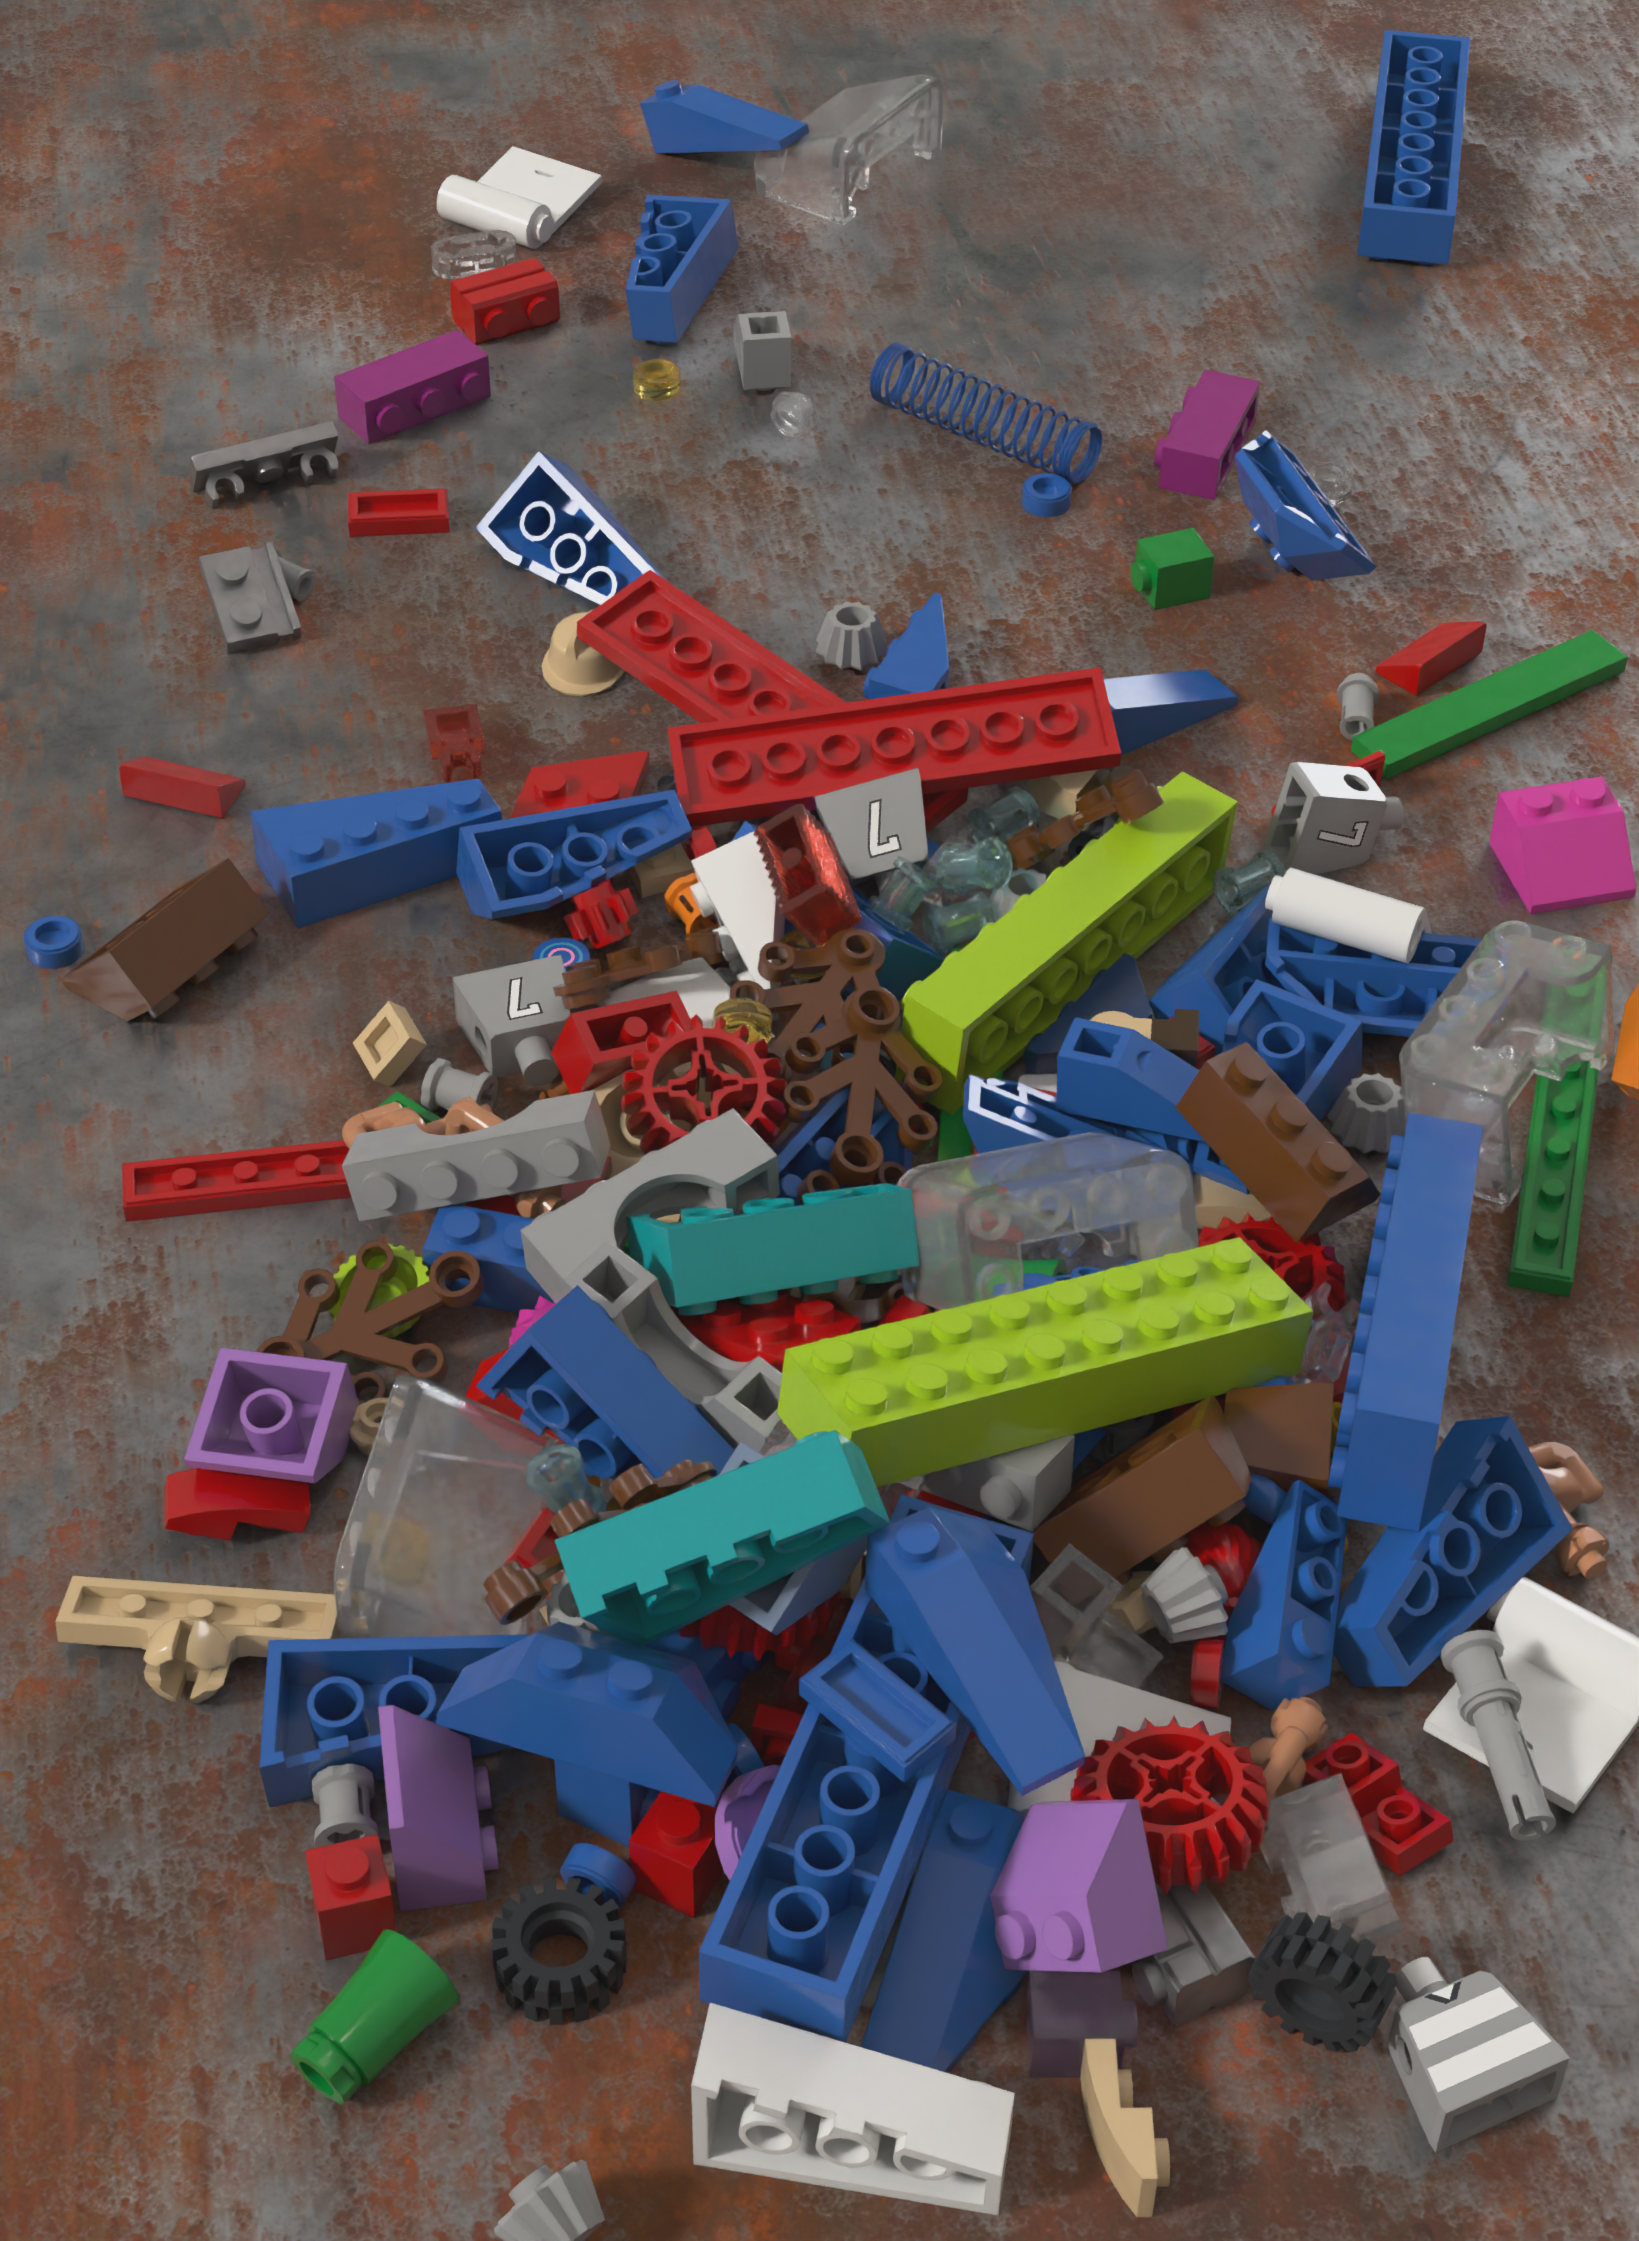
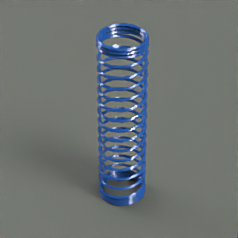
(1065, 443)

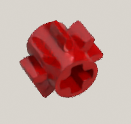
(601, 914)

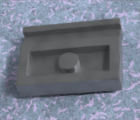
(249, 597)

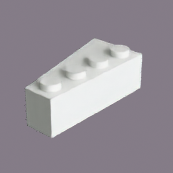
(844, 2116)

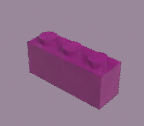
(412, 386)
(1207, 434)

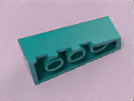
(777, 1246)
(721, 1538)

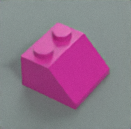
(1564, 844)

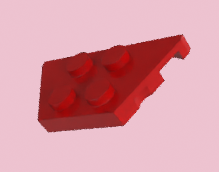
(582, 783)
(768, 1328)

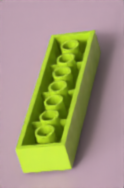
(1052, 943)
(1048, 1360)

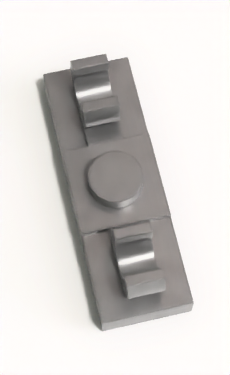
(264, 460)

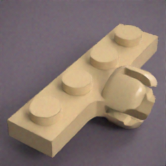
(190, 1628)

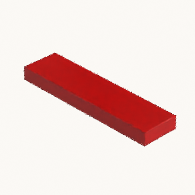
(234, 1180)

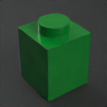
(1173, 568)

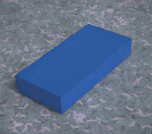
(877, 1709)

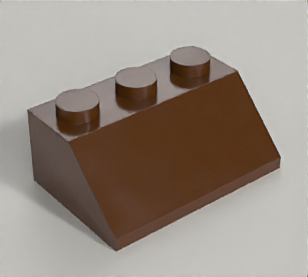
(170, 945)
(1274, 1143)
(1152, 1494)

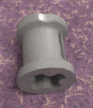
(447, 1085)
(343, 1804)

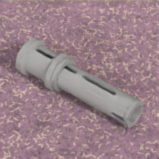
(1491, 1706)

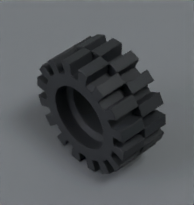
(1322, 1982)
(566, 1986)

